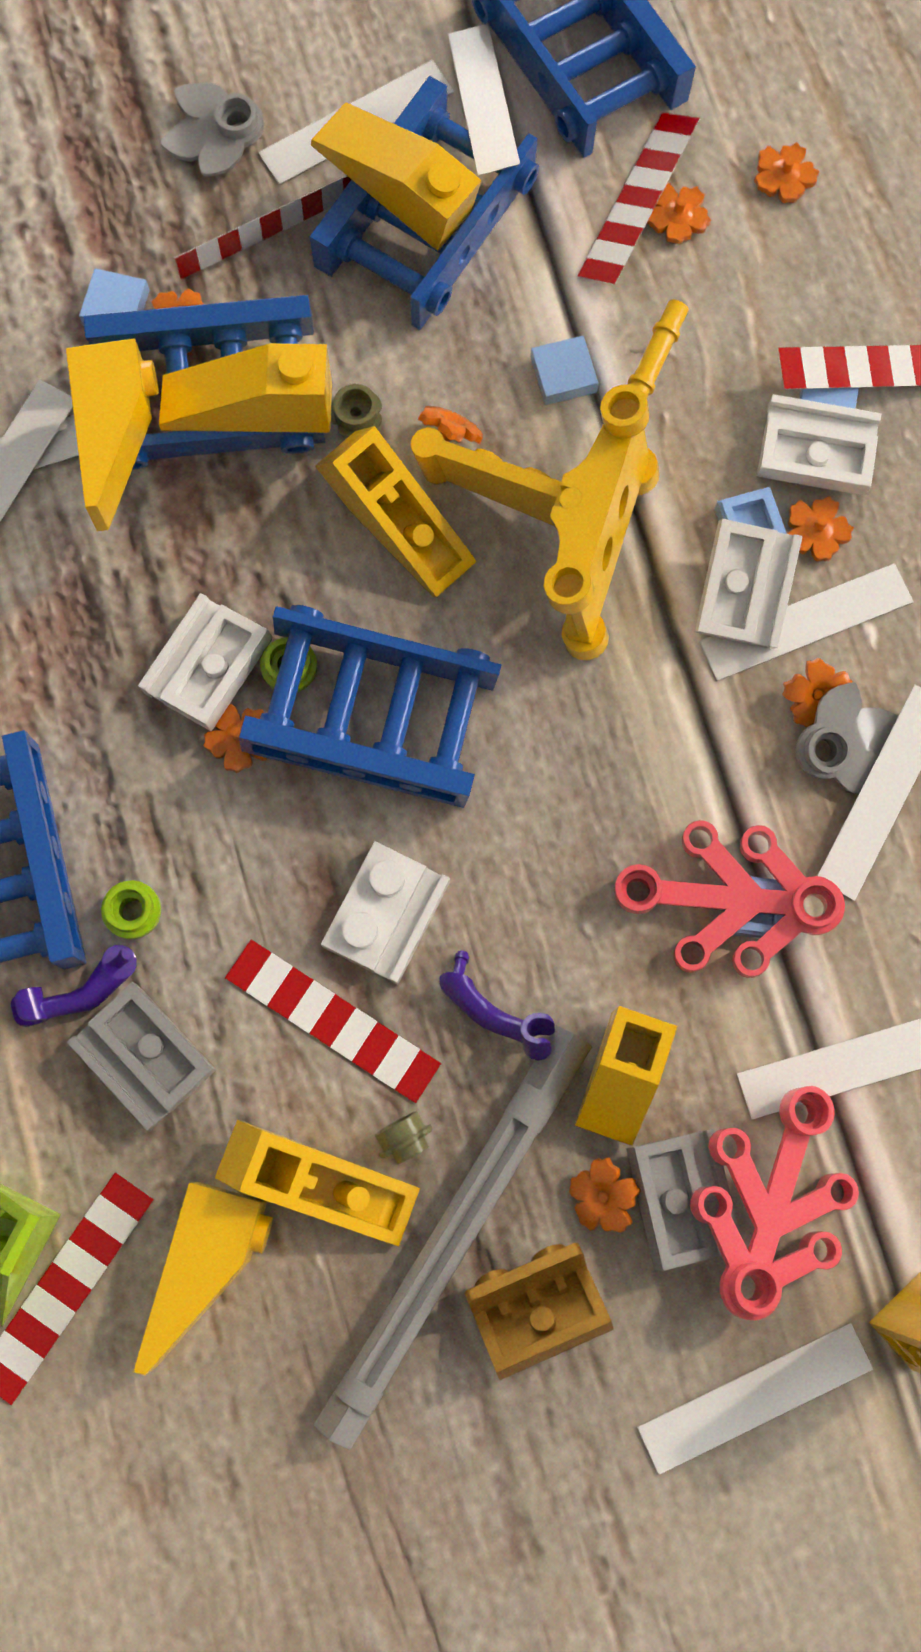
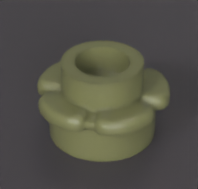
(351, 398)
(403, 1138)

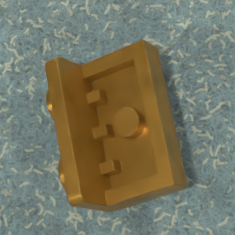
(537, 1309)

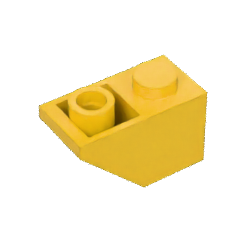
(625, 1075)

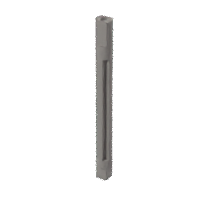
(452, 1237)

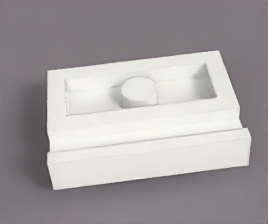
(819, 445)
(748, 584)
(205, 662)
(385, 912)

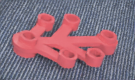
(739, 898)
(772, 1209)

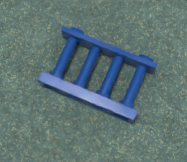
(636, 33)
(341, 230)
(228, 328)
(330, 747)
(46, 875)

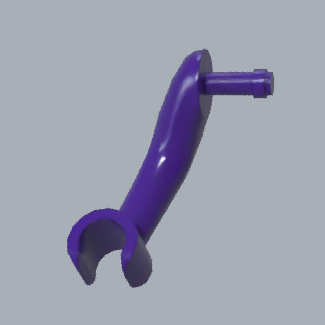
(114, 968)
(465, 996)

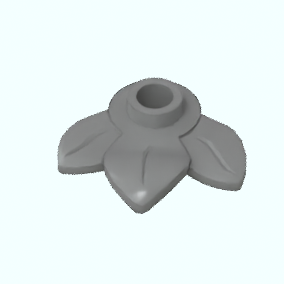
(208, 127)
(853, 736)

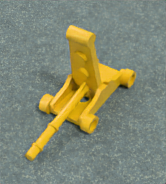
(590, 501)

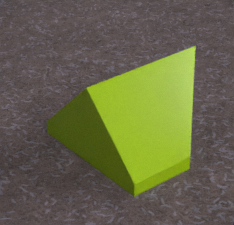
(23, 1234)

